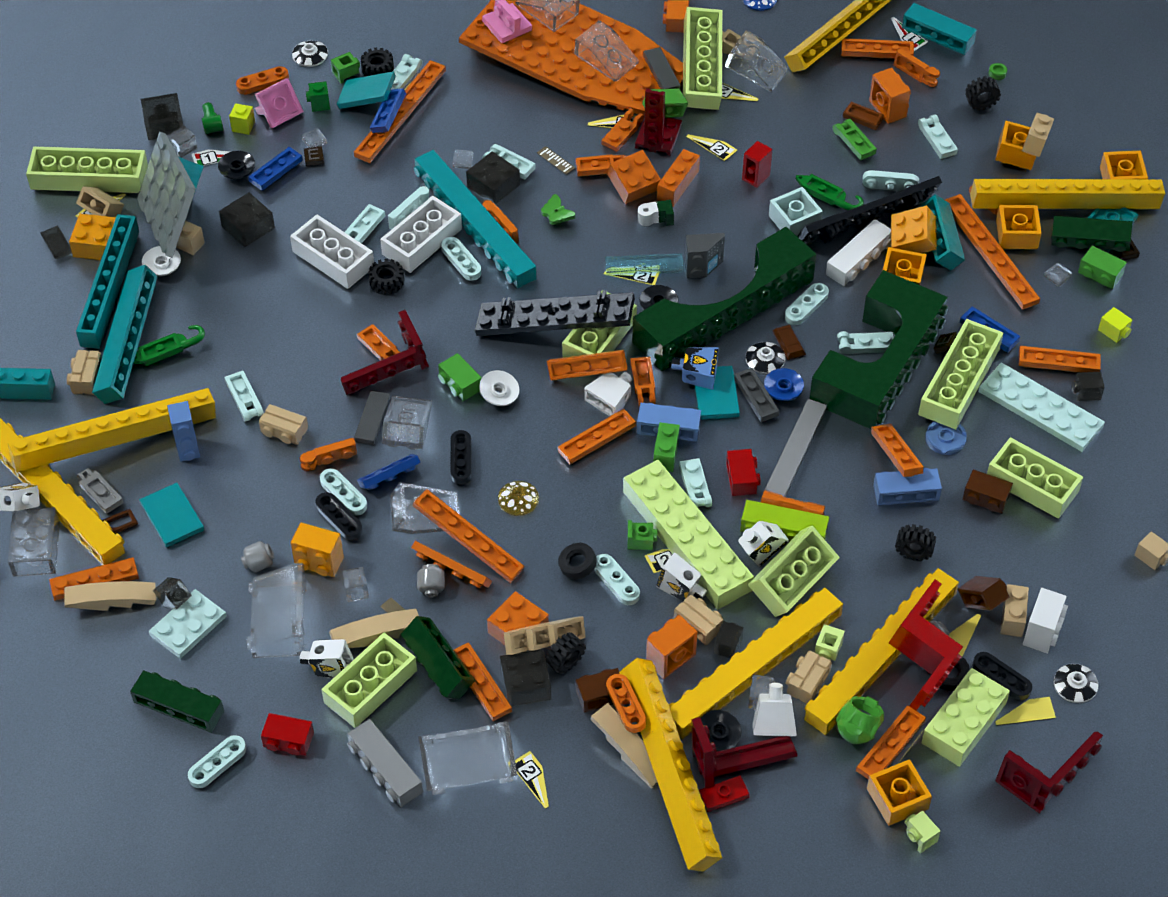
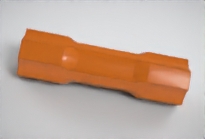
(777, 499)

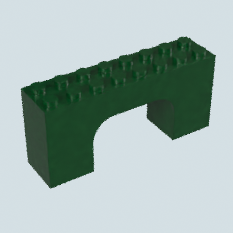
(868, 390)

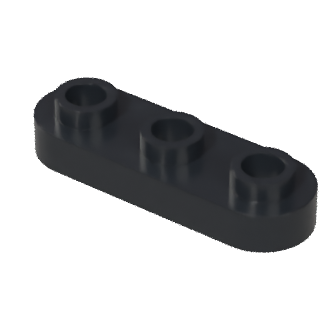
(460, 451)
(338, 510)
(996, 668)

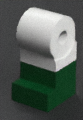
(656, 213)

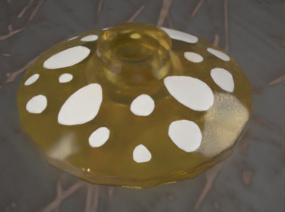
(518, 504)

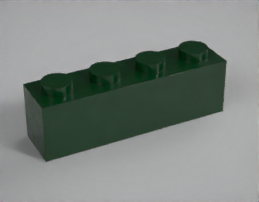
(1091, 232)
(437, 657)
(177, 701)

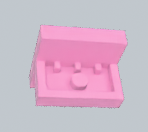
(506, 21)
(278, 103)

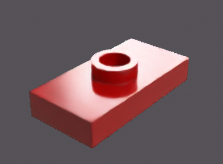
(724, 793)

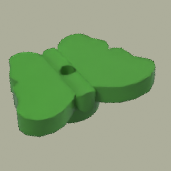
(556, 212)

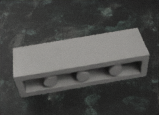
(384, 763)

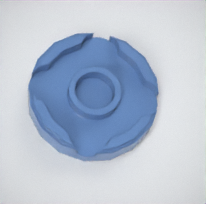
(945, 439)

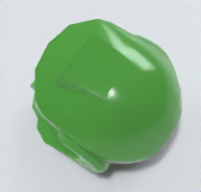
(856, 725)

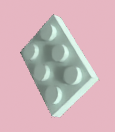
(188, 624)

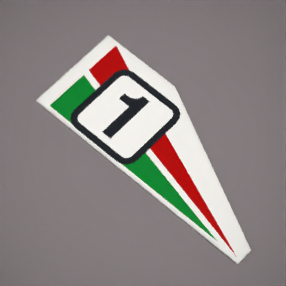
(907, 35)
(208, 157)

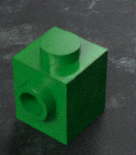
(318, 96)

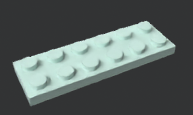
(1041, 407)

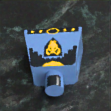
(698, 366)

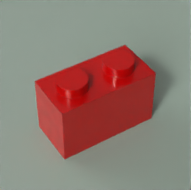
(757, 164)
(742, 472)
(287, 734)

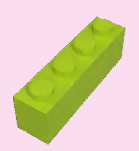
(789, 520)

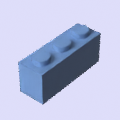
(652, 414)
(183, 431)
(896, 489)

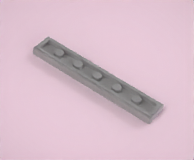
(796, 447)

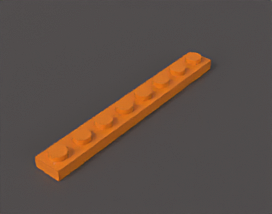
(415, 94)
(993, 253)

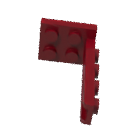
(657, 131)
(392, 365)
(735, 759)
(1035, 787)

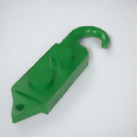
(826, 191)
(167, 346)

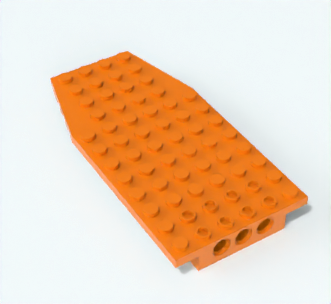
(552, 59)

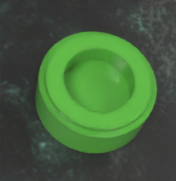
(997, 71)

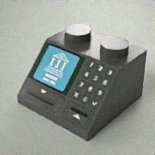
(703, 253)

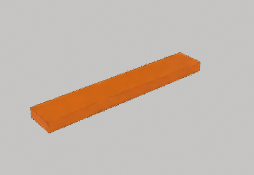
(468, 536)

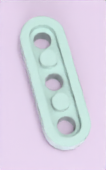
(888, 180)
(461, 258)
(815, 294)
(342, 485)
(617, 585)
(222, 753)

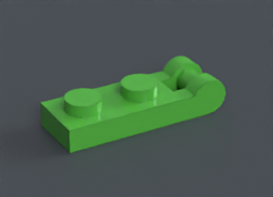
(854, 139)

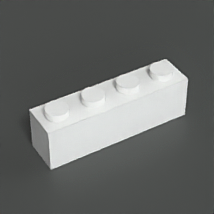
(859, 252)

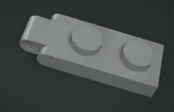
(99, 490)

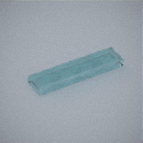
(644, 264)

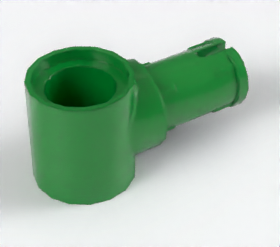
(210, 120)

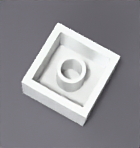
(1045, 621)

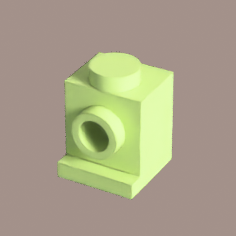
(829, 642)
(922, 831)

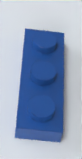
(388, 111)
(275, 168)
(1009, 338)
(389, 472)

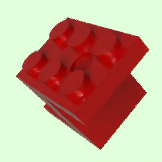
(926, 646)

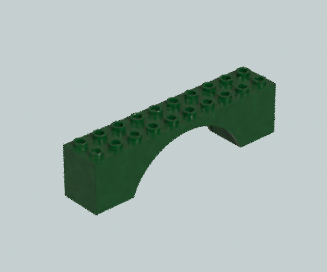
(670, 328)

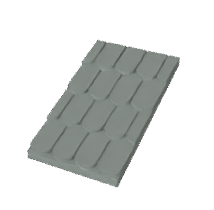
(168, 193)

